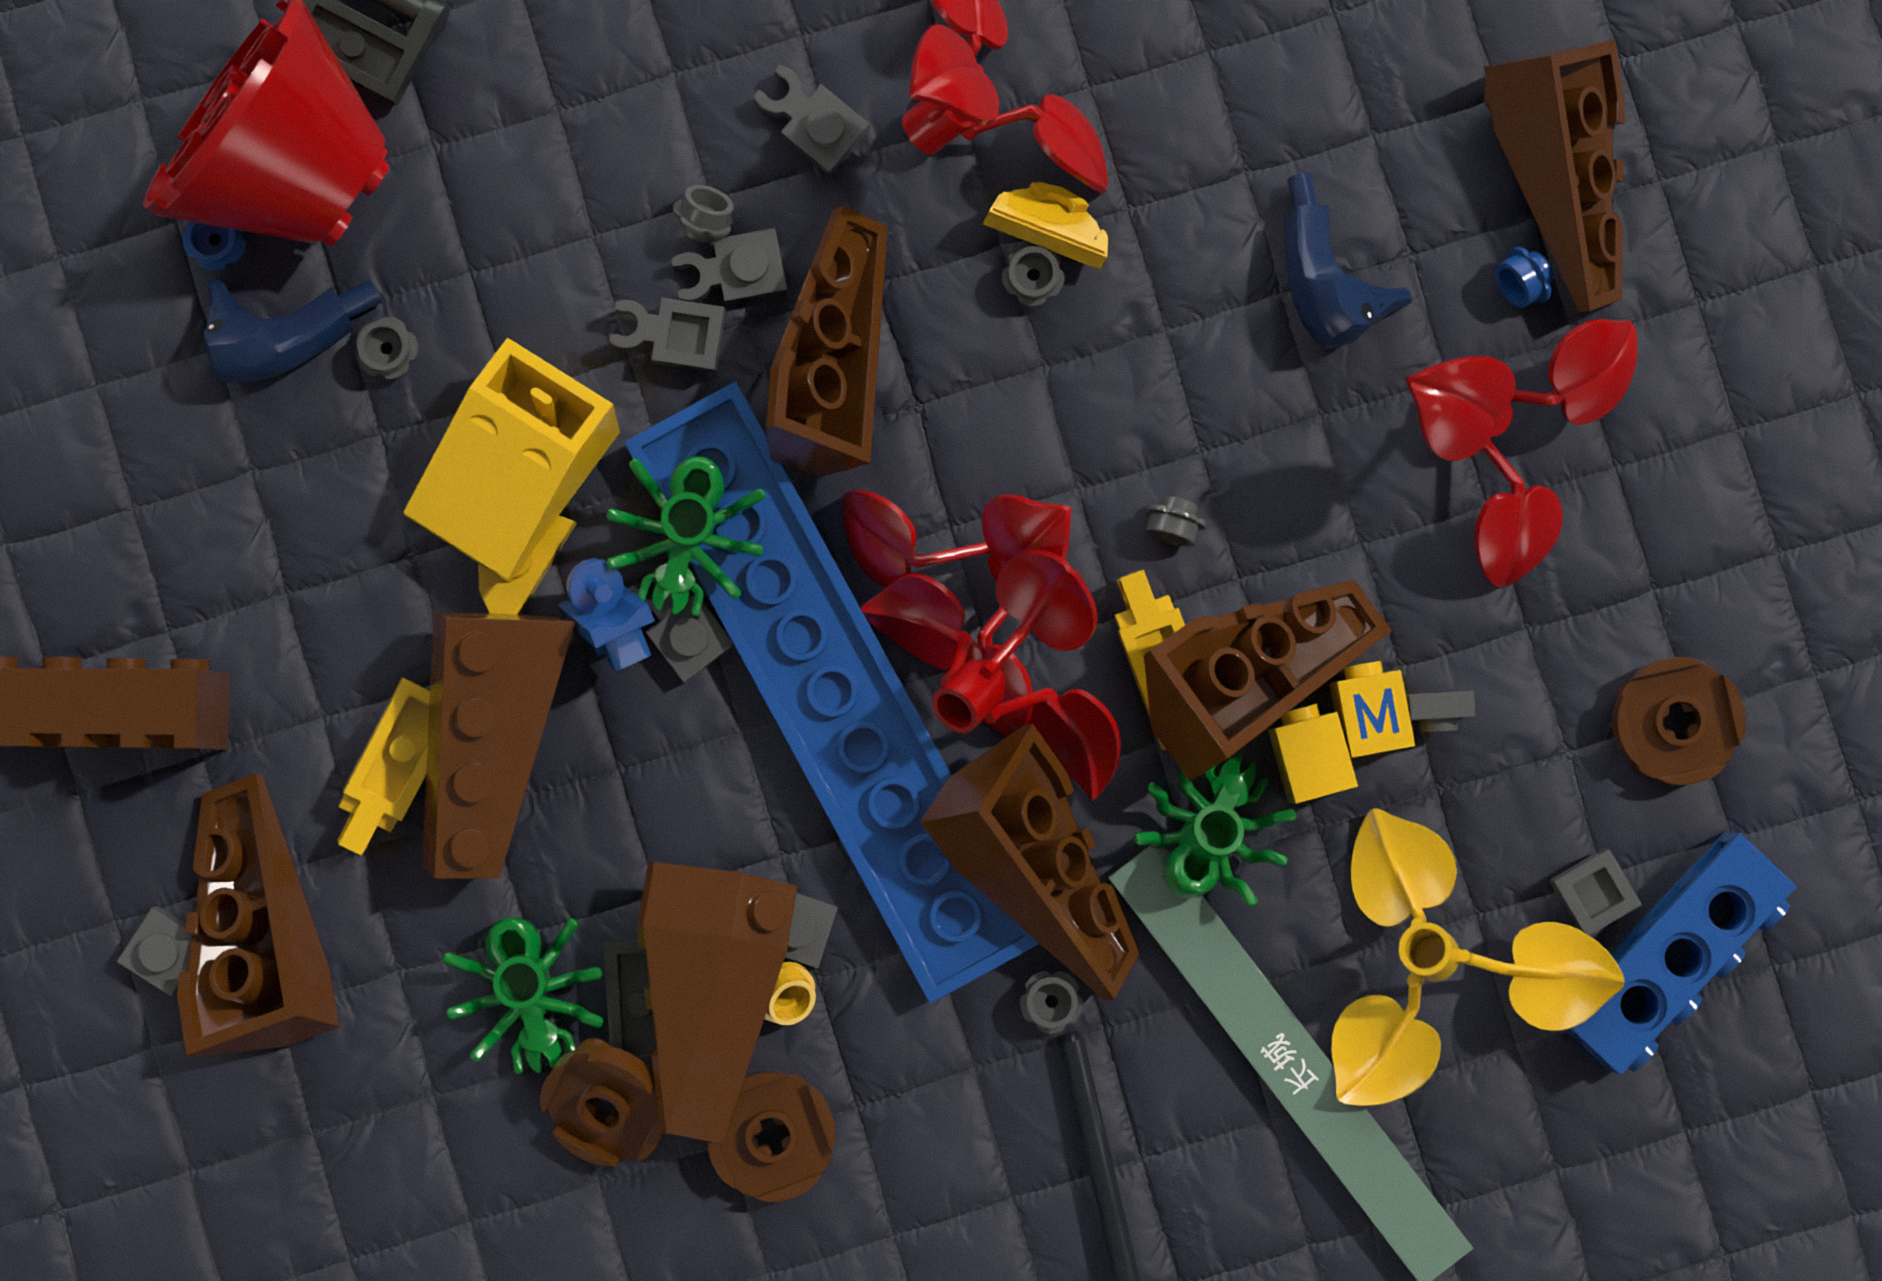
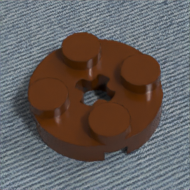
(1707, 743)
(573, 1104)
(805, 1152)

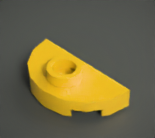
(1052, 220)
(514, 596)

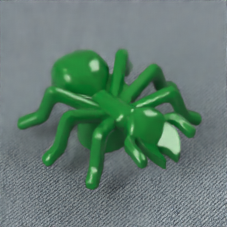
(687, 522)
(1213, 832)
(521, 985)

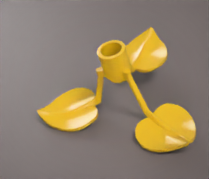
(1397, 874)

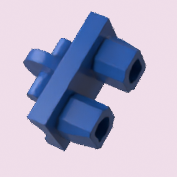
(606, 613)

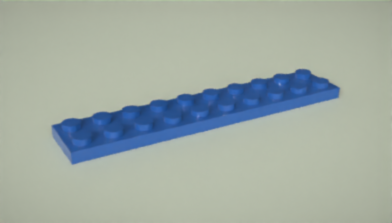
(834, 697)

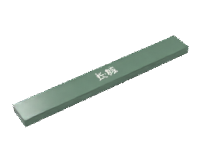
(1293, 1068)

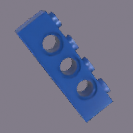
(1682, 913)

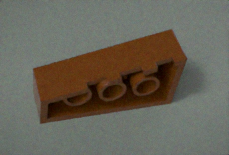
(113, 705)
(484, 729)

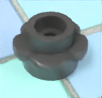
(704, 213)
(1025, 259)
(384, 331)
(1174, 521)
(1054, 1018)

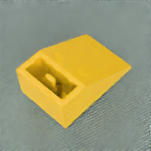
(511, 459)

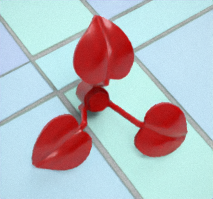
(962, 99)
(1469, 402)
(1011, 524)
(1051, 603)

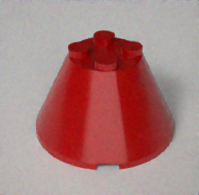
(275, 140)

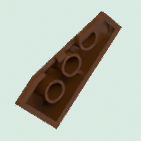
(1557, 133)
(829, 353)
(1243, 670)
(1019, 844)
(254, 948)
(711, 970)

